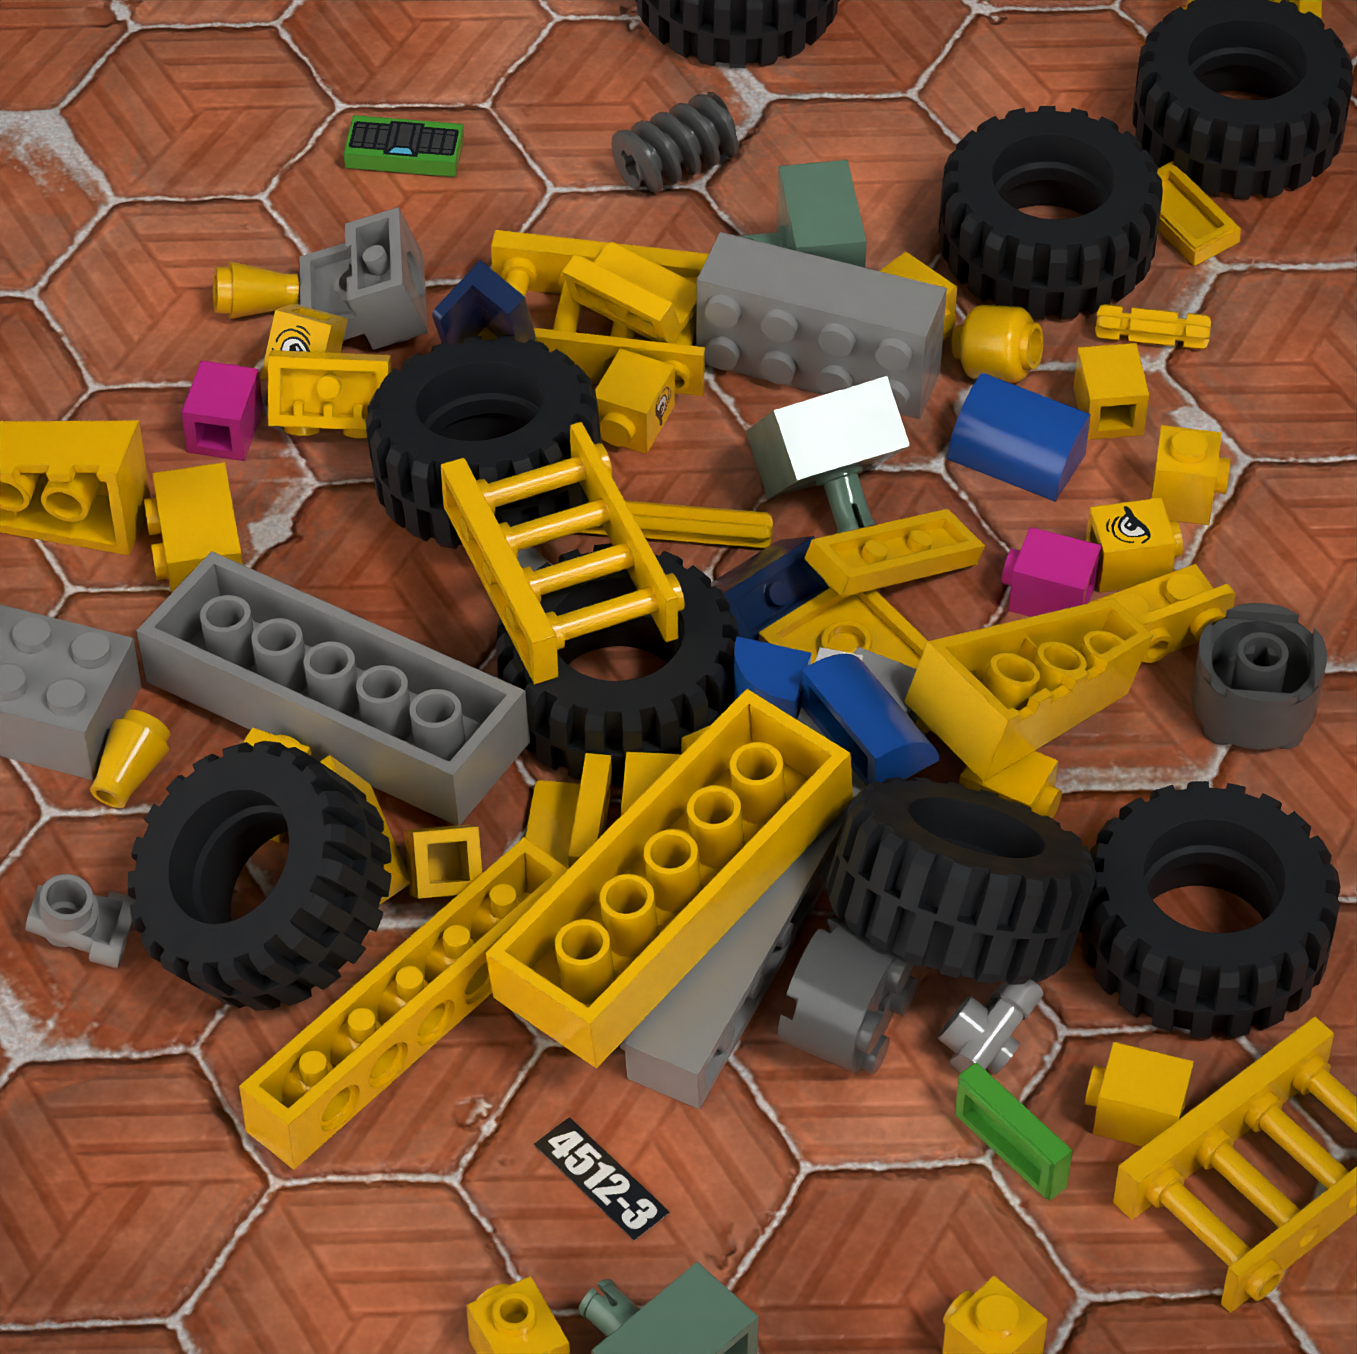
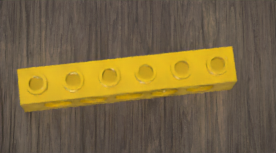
(391, 1012)

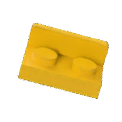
(323, 390)
(1175, 608)

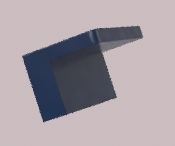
(481, 302)
(770, 585)

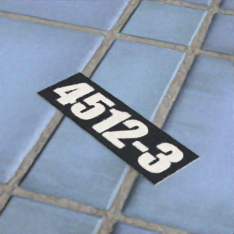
(602, 1178)

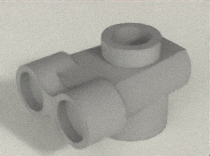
(74, 917)
(985, 1032)

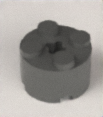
(1258, 678)
(846, 999)

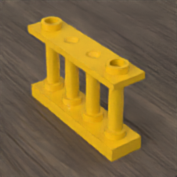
(537, 265)
(518, 590)
(1207, 1140)

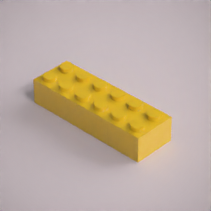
(670, 877)

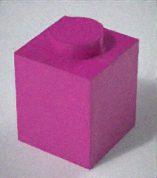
(222, 410)
(1050, 573)

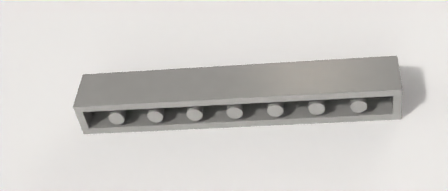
(701, 1019)

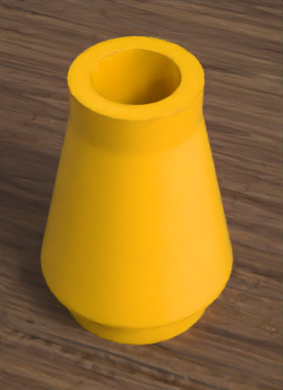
(251, 290)
(130, 754)

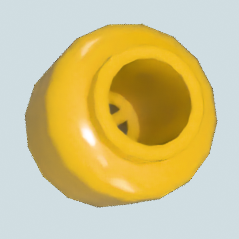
(998, 343)

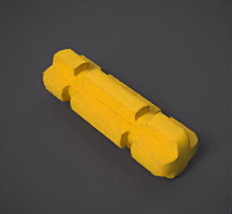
(1153, 326)

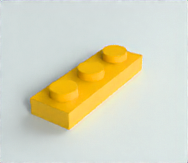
(894, 552)

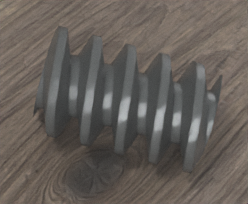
(675, 140)

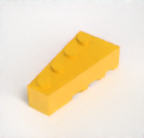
(74, 482)
(1025, 681)

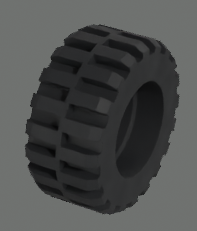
(737, 29)
(1233, 141)
(1059, 163)
(480, 401)
(636, 715)
(960, 880)
(313, 913)
(1195, 975)

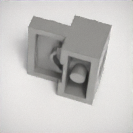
(370, 280)

